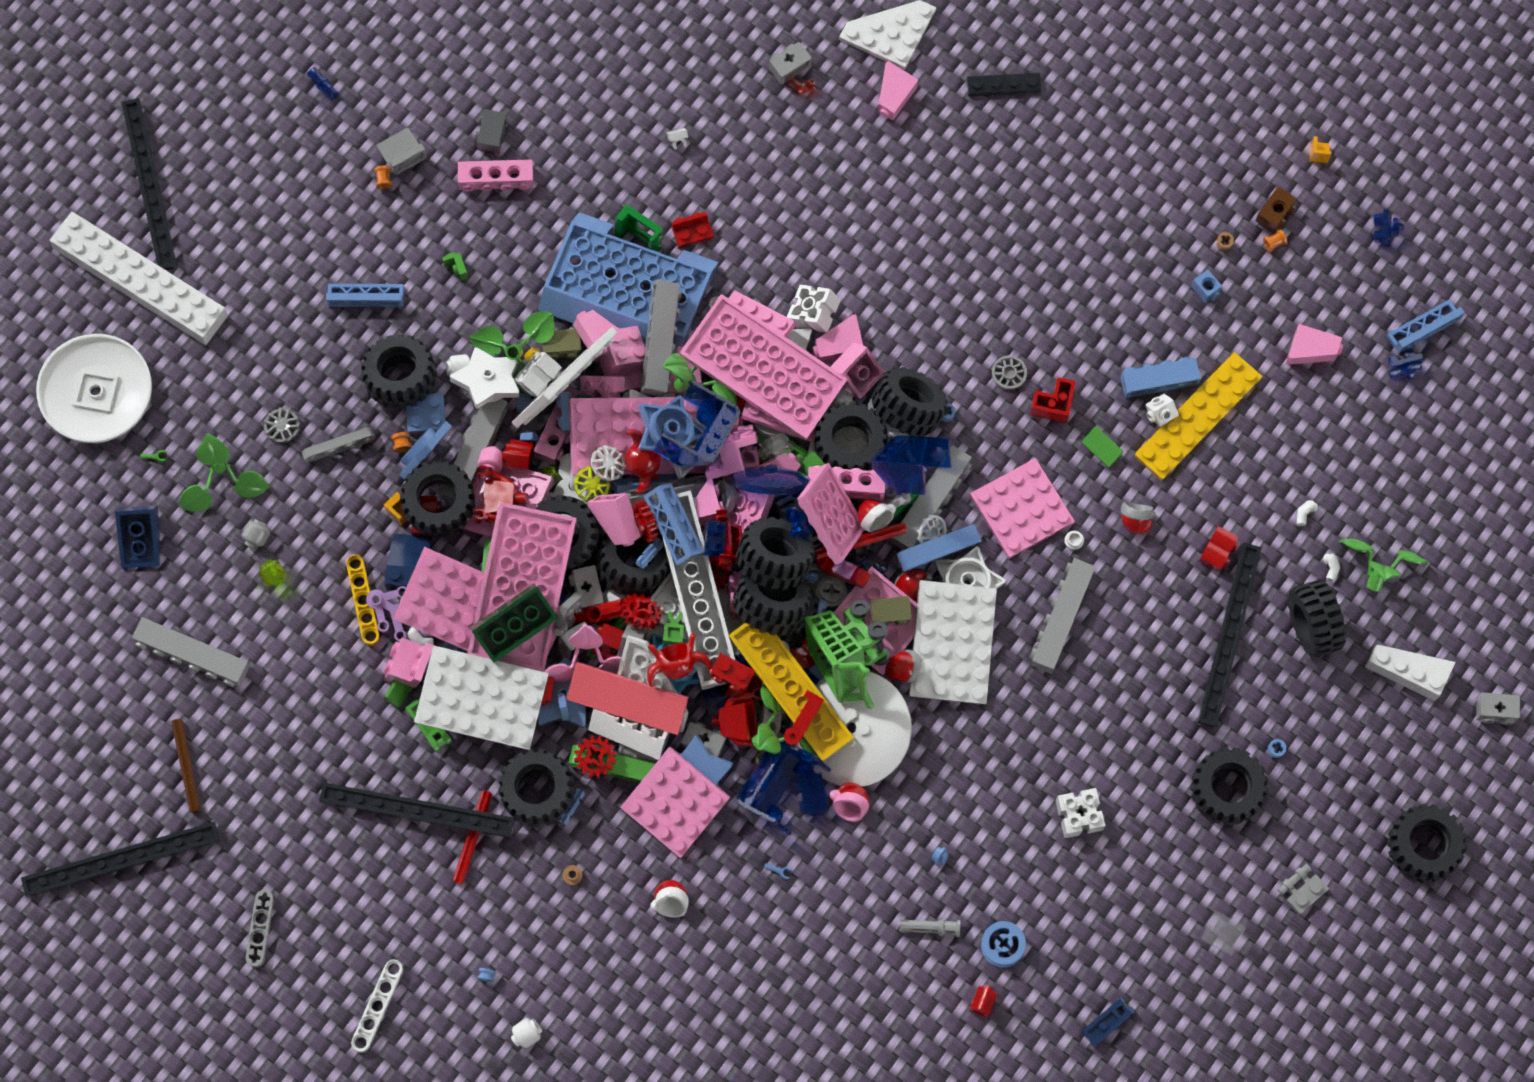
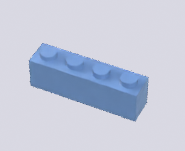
(1160, 377)

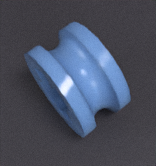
(949, 417)
(1271, 750)
(486, 975)

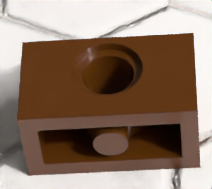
(1281, 200)

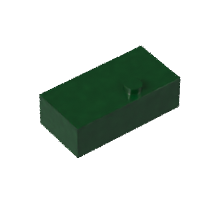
(513, 623)

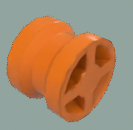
(401, 442)

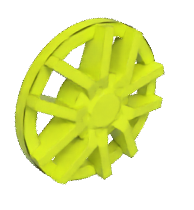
(590, 484)

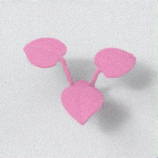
(586, 639)

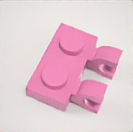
(730, 590)

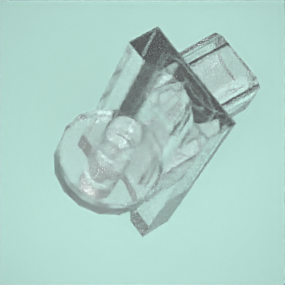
(774, 446)

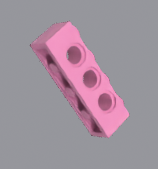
(487, 169)
(543, 449)
(856, 476)

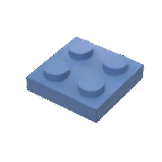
(426, 414)

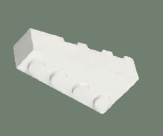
(1413, 670)
(629, 733)

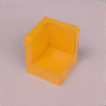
(1319, 151)
(394, 509)

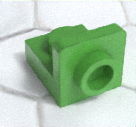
(455, 260)

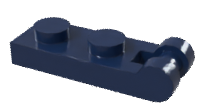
(1107, 1022)

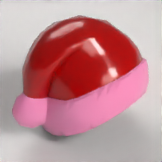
(850, 801)

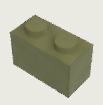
(563, 345)
(890, 610)

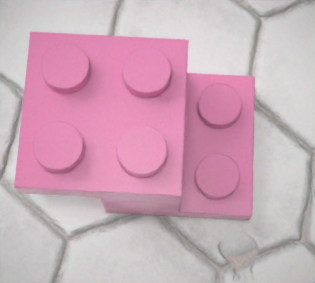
(625, 357)
(731, 455)
(407, 662)

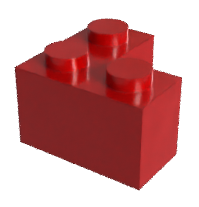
(1055, 405)

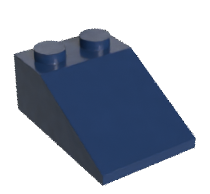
(138, 536)
(402, 559)

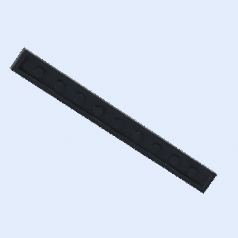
(149, 184)
(1229, 635)
(417, 810)
(120, 859)

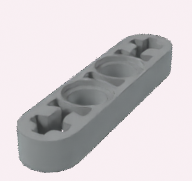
(338, 444)
(259, 928)

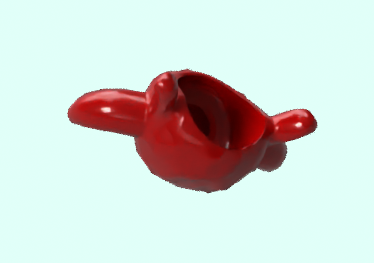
(641, 462)
(676, 660)

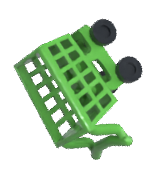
(852, 642)

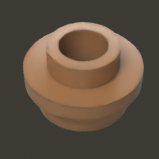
(572, 881)

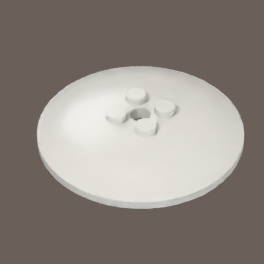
(89, 363)
(879, 737)

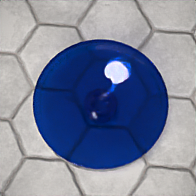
(771, 480)

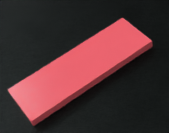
(627, 698)

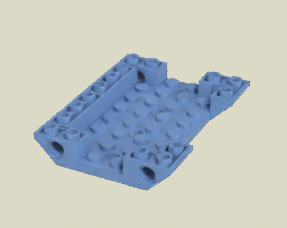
(620, 299)

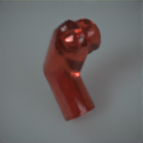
(805, 87)

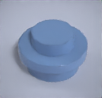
(940, 856)

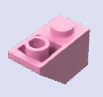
(707, 502)

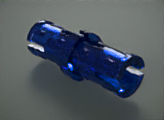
(322, 83)

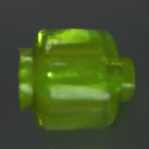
(272, 573)

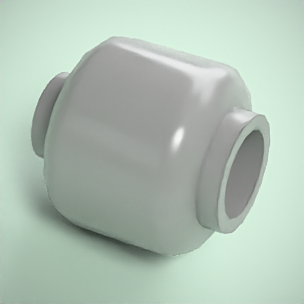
(255, 533)

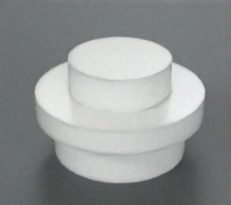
(1074, 540)

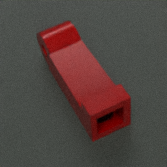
(844, 571)
(794, 735)

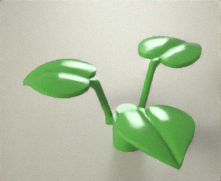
(539, 327)
(679, 367)
(216, 454)
(1381, 573)
(765, 737)

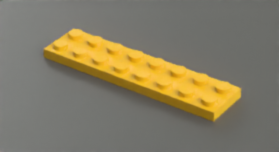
(1198, 416)
(788, 685)

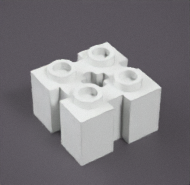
(814, 308)
(537, 374)
(1074, 823)

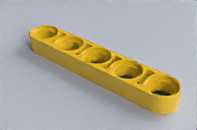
(362, 591)

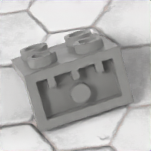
(401, 151)

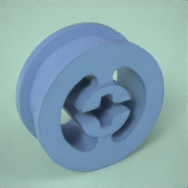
(992, 956)

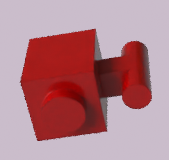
(611, 639)
(983, 1001)

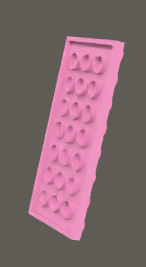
(763, 367)
(605, 422)
(524, 550)
(443, 599)

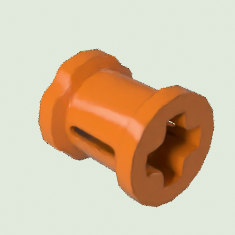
(383, 177)
(1275, 240)

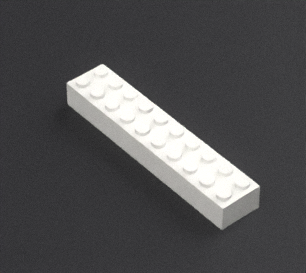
(138, 278)
(699, 598)

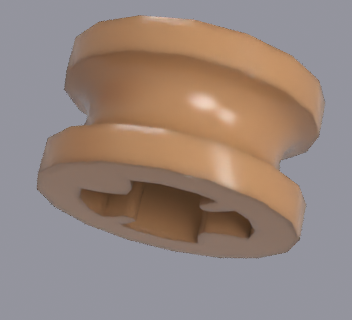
(1225, 235)

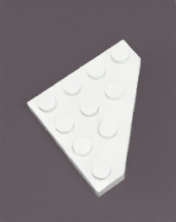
(890, 33)
(635, 665)

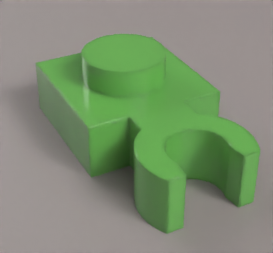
(673, 630)

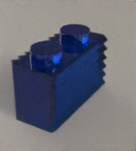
(812, 795)

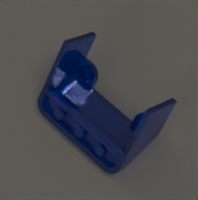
(714, 413)
(907, 459)
(772, 779)

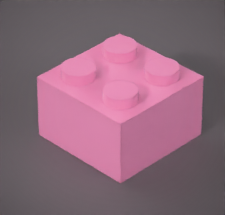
(859, 368)

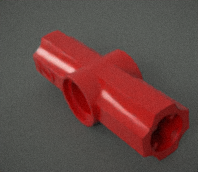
(607, 611)

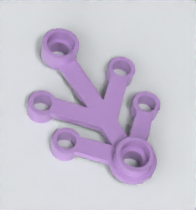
(383, 603)

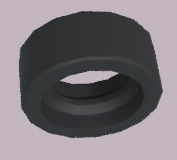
(540, 420)

